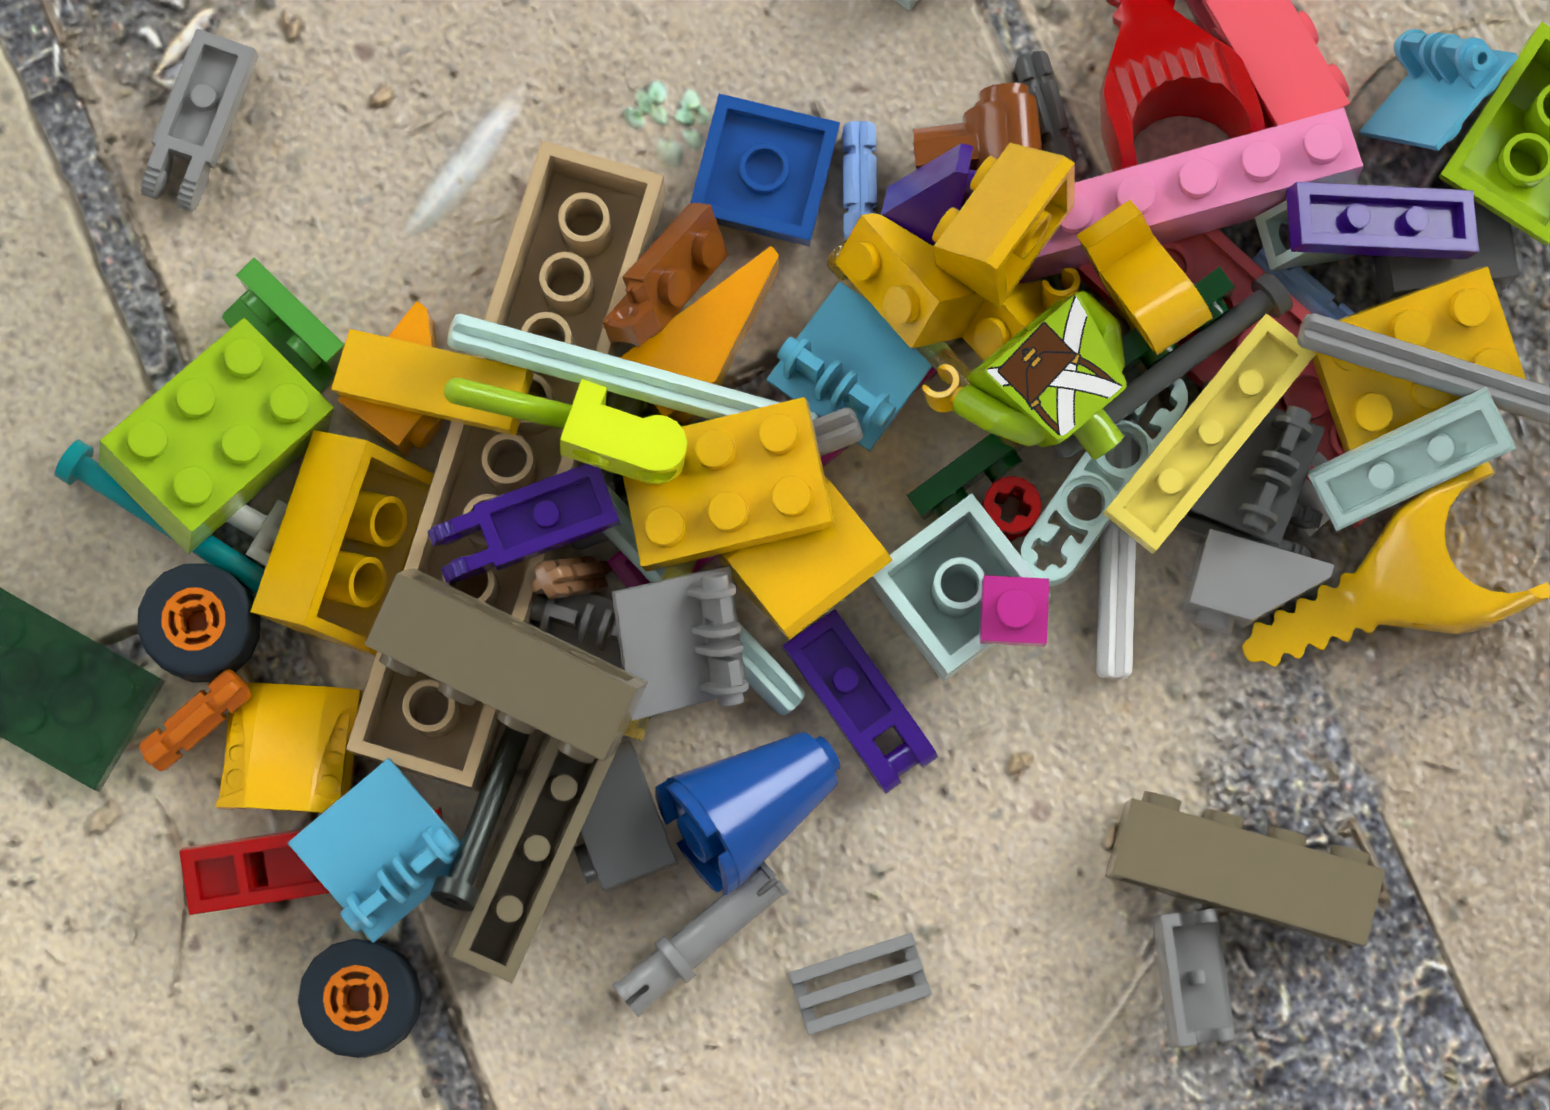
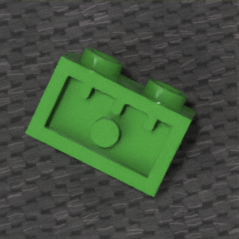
(286, 325)

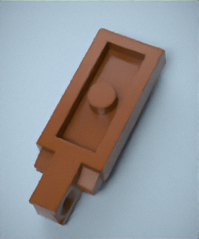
(667, 275)

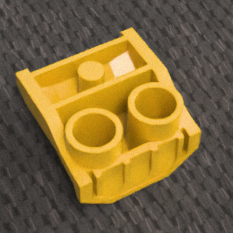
(289, 748)

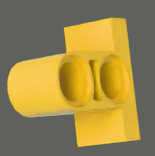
(1143, 278)

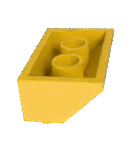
(342, 539)

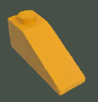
(709, 331)

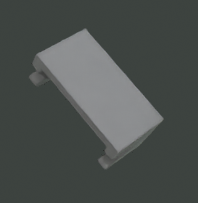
(1193, 978)

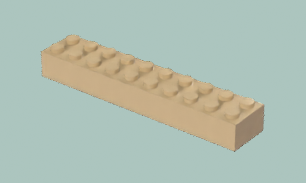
(559, 280)

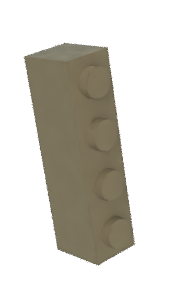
(506, 665)
(527, 860)
(1246, 871)

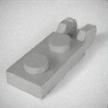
(199, 115)

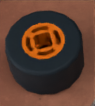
(217, 638)
(378, 1010)

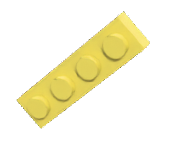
(1209, 434)

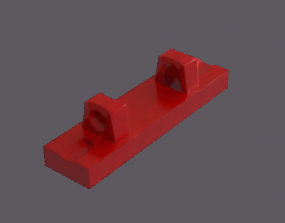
(247, 872)

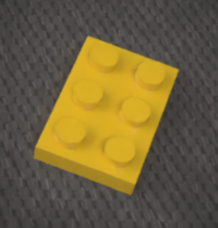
(1450, 317)
(740, 487)

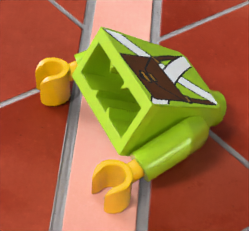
(1047, 376)

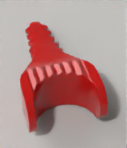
(1170, 70)

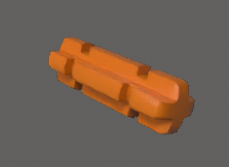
(195, 720)

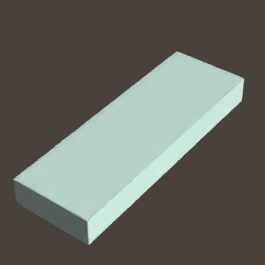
(1411, 459)

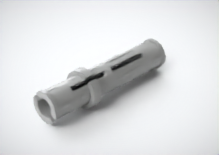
(698, 940)

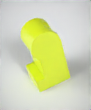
(620, 442)

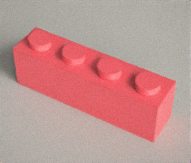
(1279, 55)

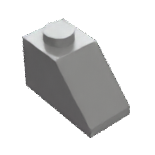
(1246, 580)

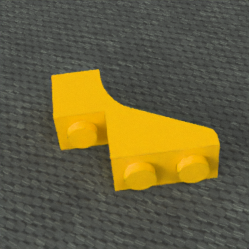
(923, 301)

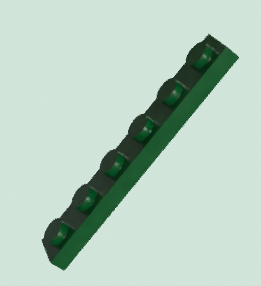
(995, 459)

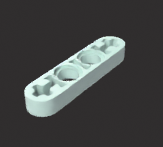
(1107, 481)

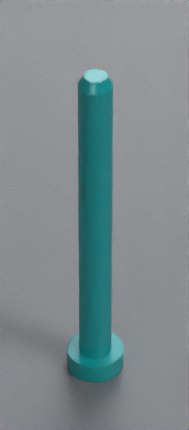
(78, 464)

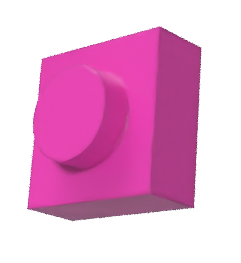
(1014, 611)

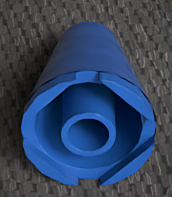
(746, 805)

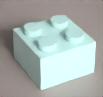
(938, 583)

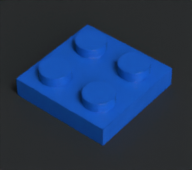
(765, 168)

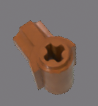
(1000, 117)

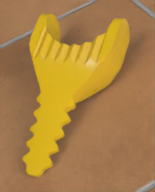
(1399, 583)

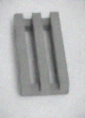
(912, 966)

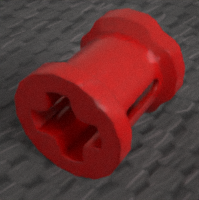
(1029, 505)

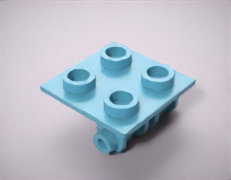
(1441, 88)
(850, 361)
(378, 850)

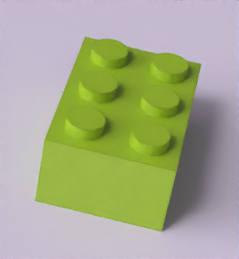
(214, 435)

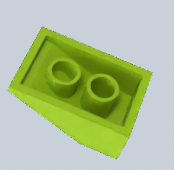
(1508, 144)

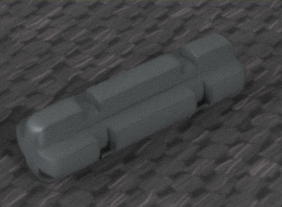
(1035, 71)

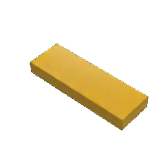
(415, 377)

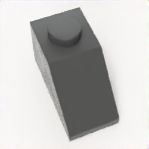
(623, 828)

